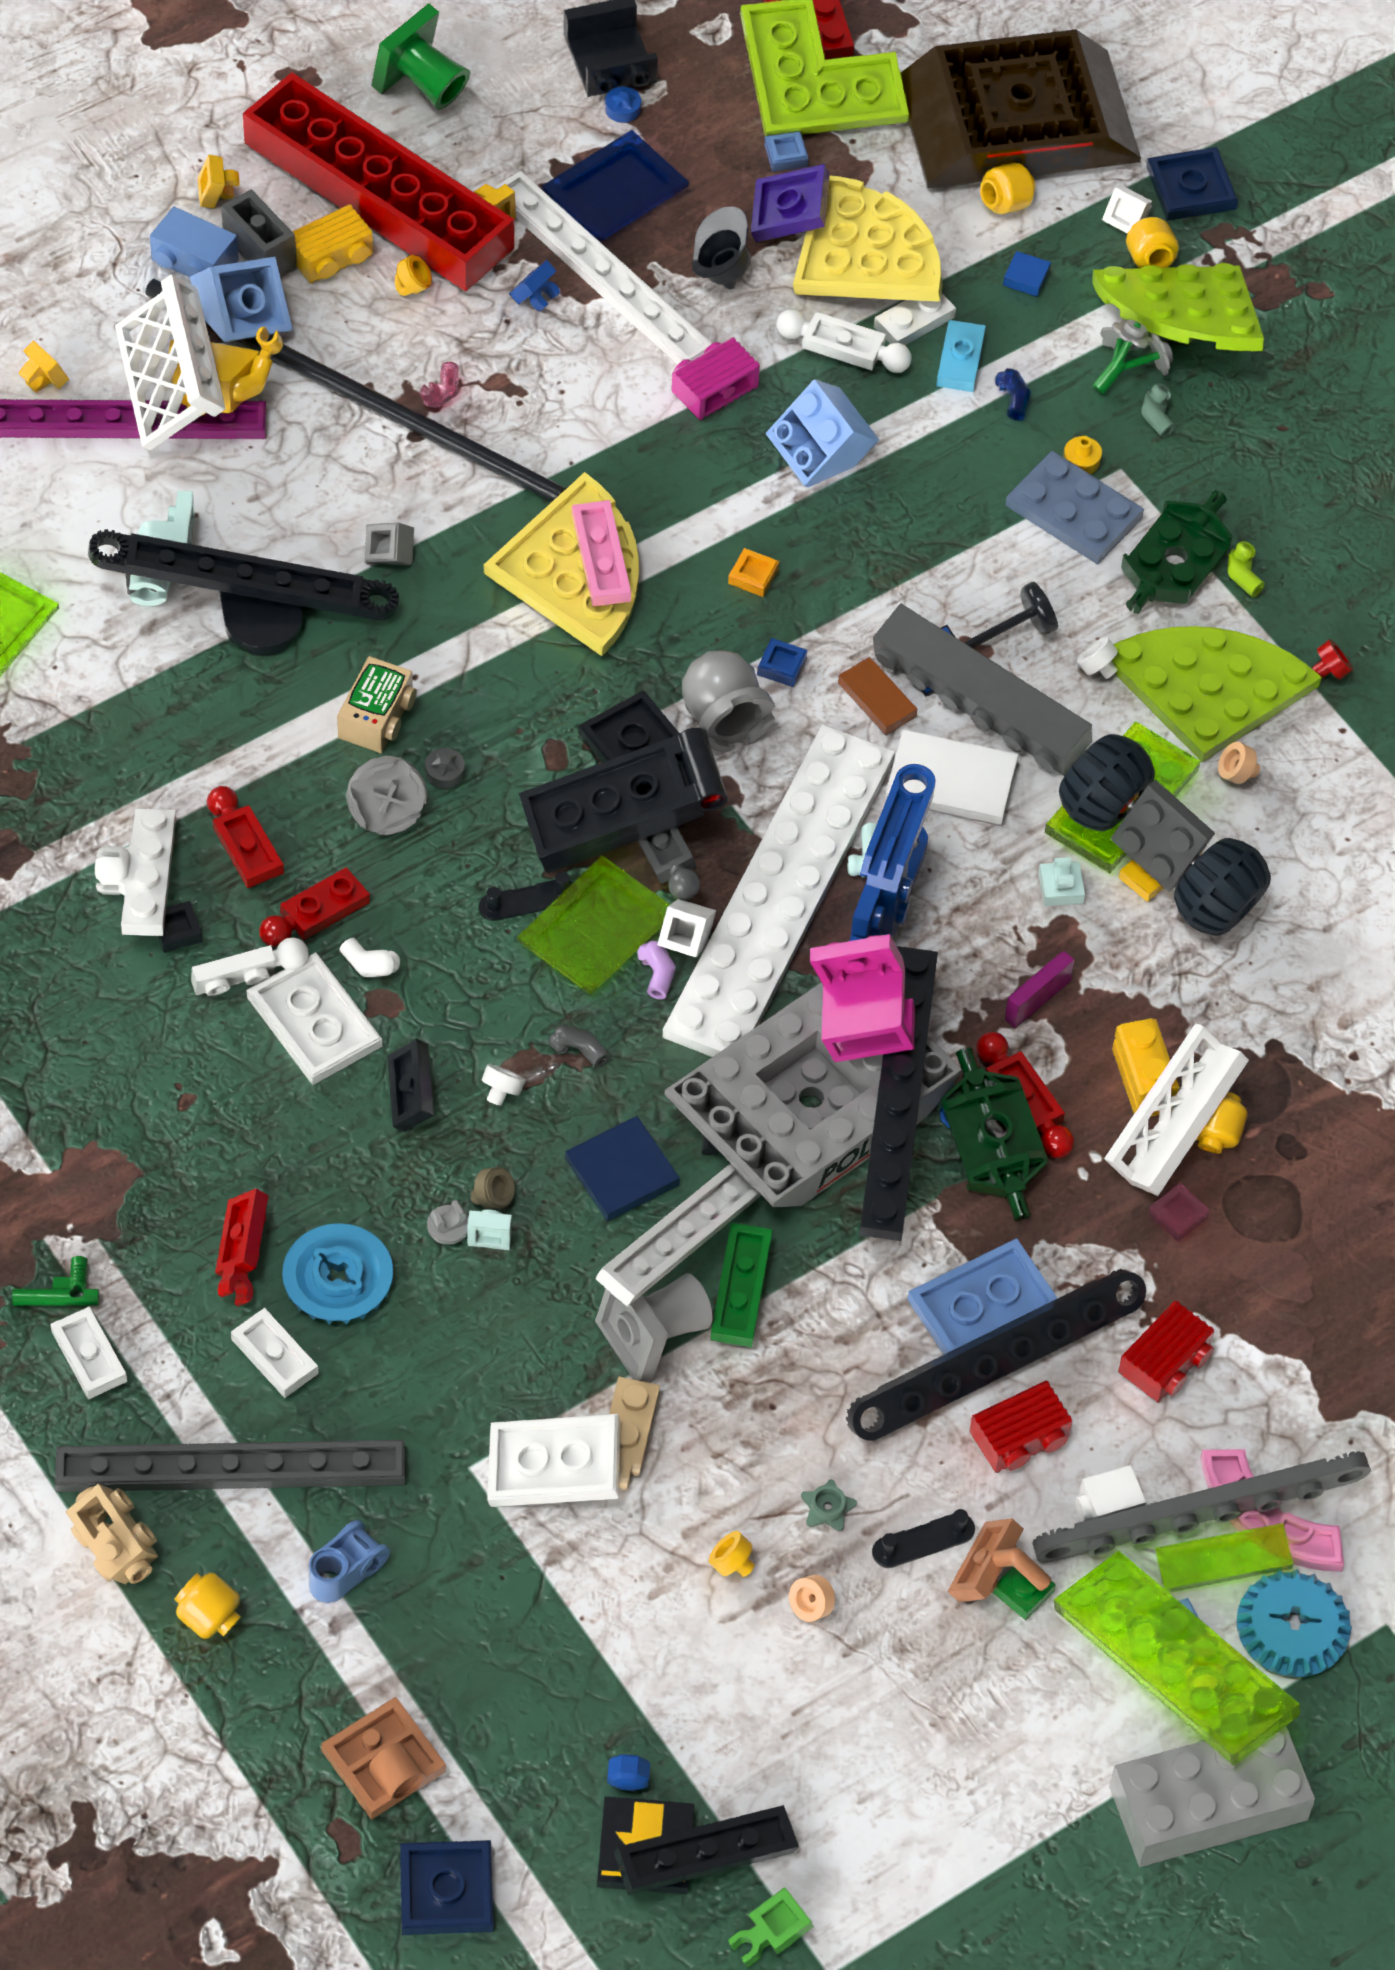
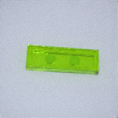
(1223, 1558)

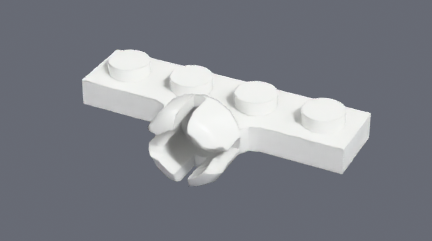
(141, 871)

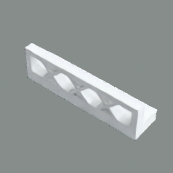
(1181, 1115)

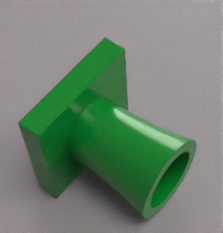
(411, 54)

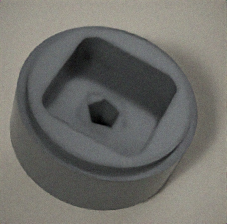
(444, 768)

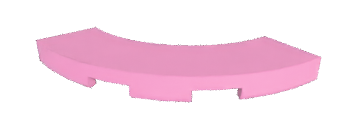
(1309, 1543)

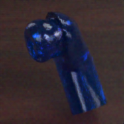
(1012, 381)

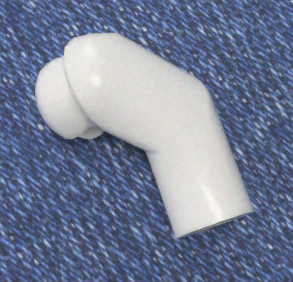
(370, 963)

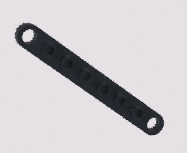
(243, 574)
(996, 1354)

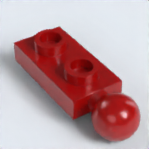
(243, 838)
(315, 908)

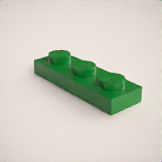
(741, 1285)

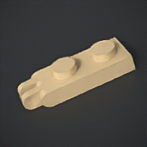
(636, 1407)

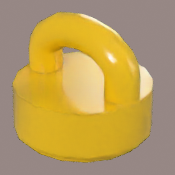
(412, 276)

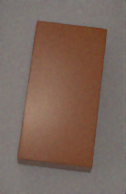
(877, 696)

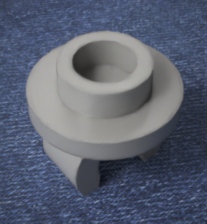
(448, 1224)

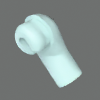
(855, 861)

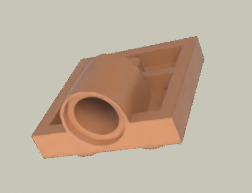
(383, 1757)

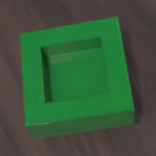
(1021, 1593)

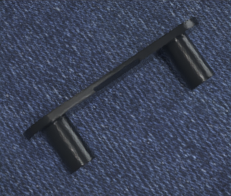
(512, 903)
(923, 1540)

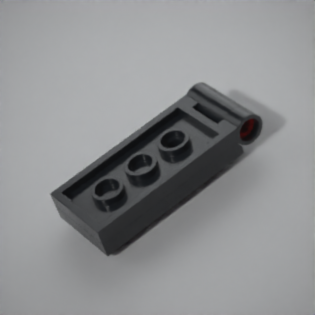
(624, 799)

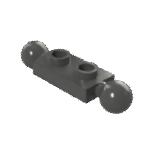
(672, 862)

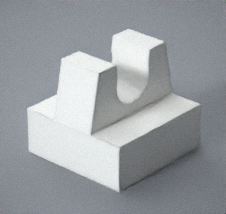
(1126, 208)

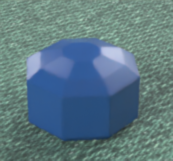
(628, 1772)

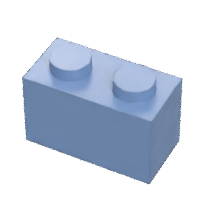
(191, 243)

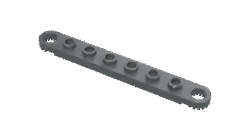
(1187, 1511)

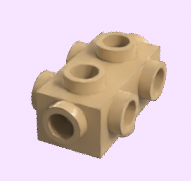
(120, 1549)

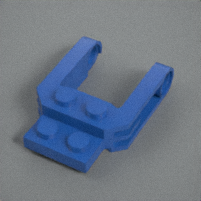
(891, 858)

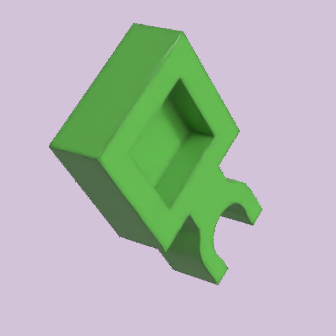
(776, 1924)

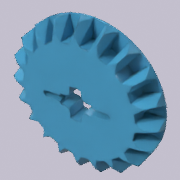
(337, 1248)
(1273, 1642)

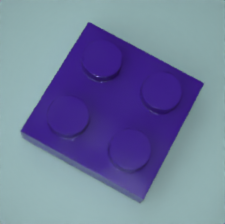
(790, 203)

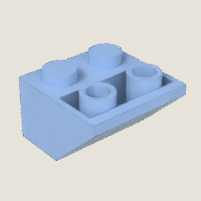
(821, 434)

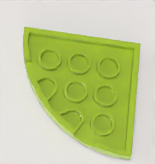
(1185, 303)
(1211, 682)

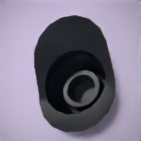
(722, 247)

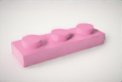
(601, 553)

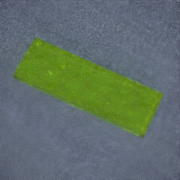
(1177, 1657)

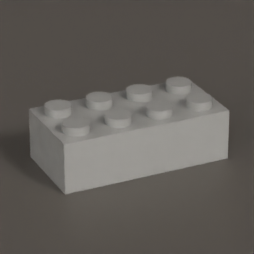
(1200, 1800)

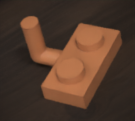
(988, 1555)

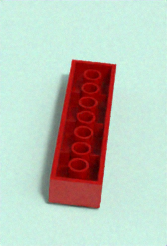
(381, 180)

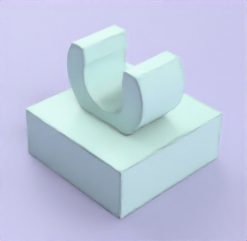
(1061, 882)

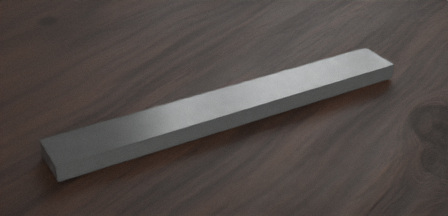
(231, 1465)

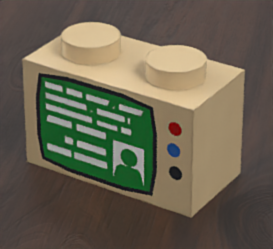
(376, 705)

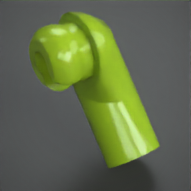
(1240, 569)

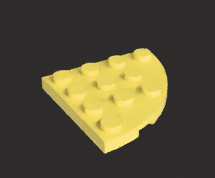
(869, 249)
(548, 573)

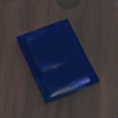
(615, 185)

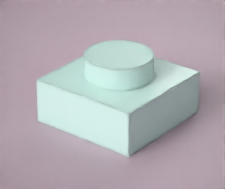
(489, 1229)

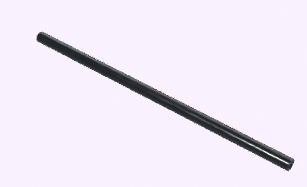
(403, 415)

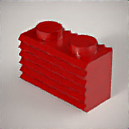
(1167, 1351)
(1021, 1427)

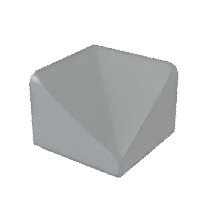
(389, 544)

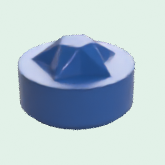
(623, 104)

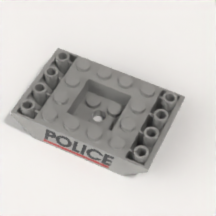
(753, 1110)

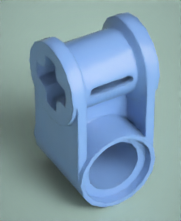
(349, 1555)

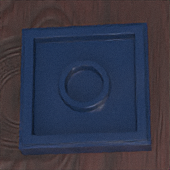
(1192, 183)
(622, 1168)
(446, 1887)

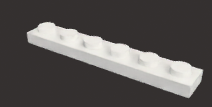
(677, 1235)

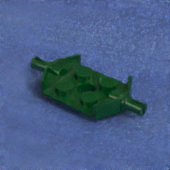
(1183, 531)
(991, 1163)

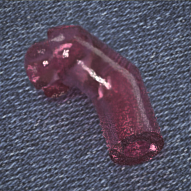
(444, 391)

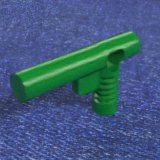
(62, 1290)

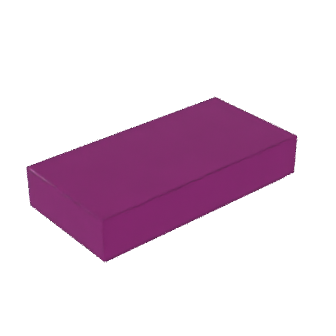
(1039, 989)

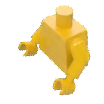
(240, 370)

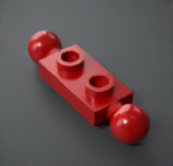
(1046, 1111)

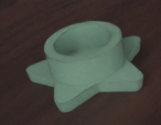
(830, 1495)

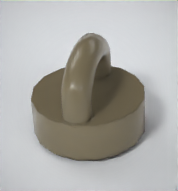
(493, 1188)

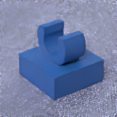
(533, 285)

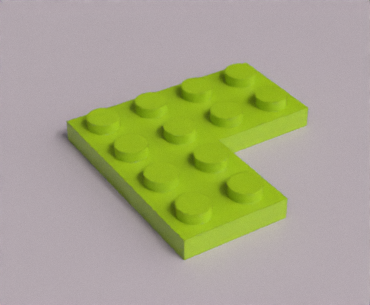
(803, 89)

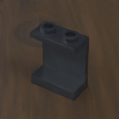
(608, 46)

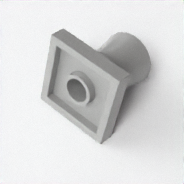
(643, 1327)

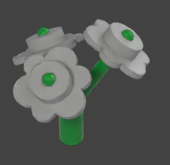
(1133, 336)

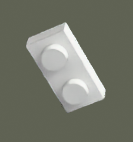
(913, 319)
(88, 1352)
(274, 1352)

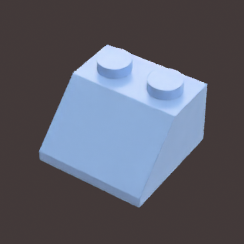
(243, 299)

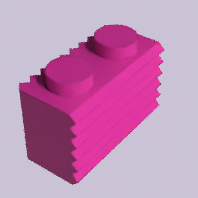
(715, 377)

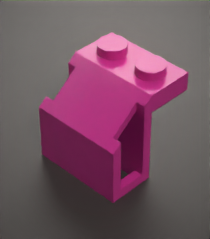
(864, 998)

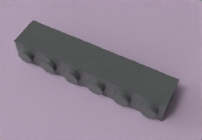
(982, 690)

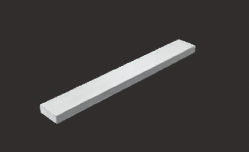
(605, 272)

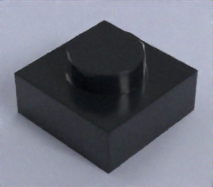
(180, 928)

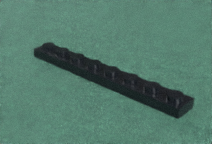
(898, 1110)

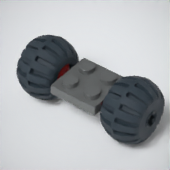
(1163, 836)

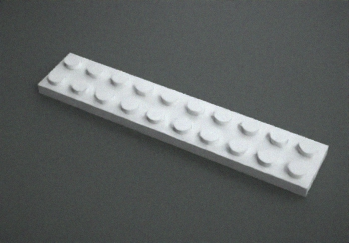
(779, 892)

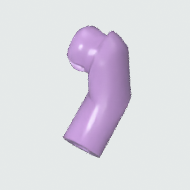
(662, 967)

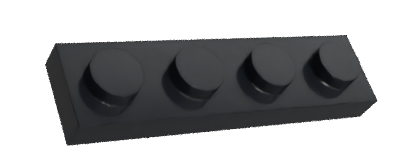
(705, 1850)

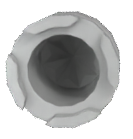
(726, 699)

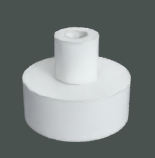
(1098, 658)
(502, 1082)

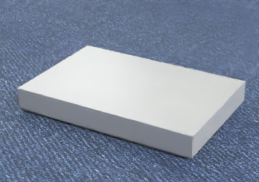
(968, 777)
(314, 1019)
(554, 1460)

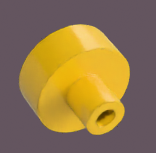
(1084, 453)
(732, 1555)

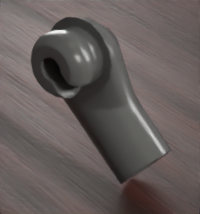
(581, 1039)

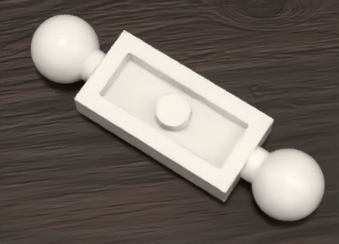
(843, 341)

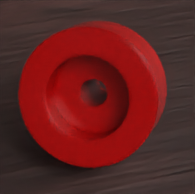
(1332, 661)

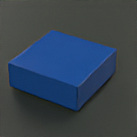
(1026, 273)
(782, 662)

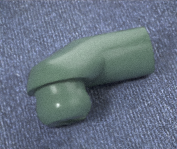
(1154, 410)

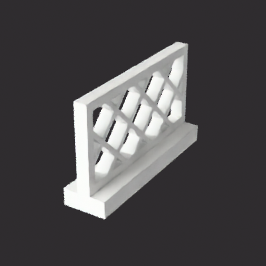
(190, 350)

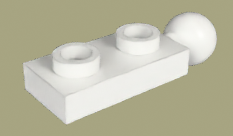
(248, 967)

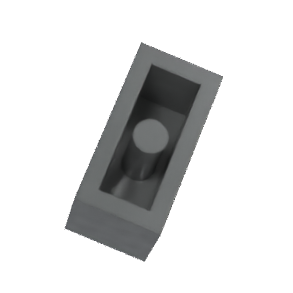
(259, 230)

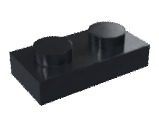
(410, 1085)

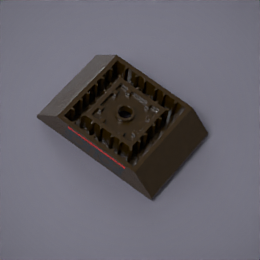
(972, 122)

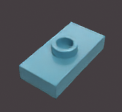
(961, 355)

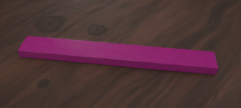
(117, 420)

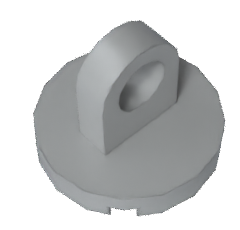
(386, 795)

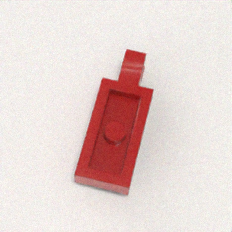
(241, 1244)

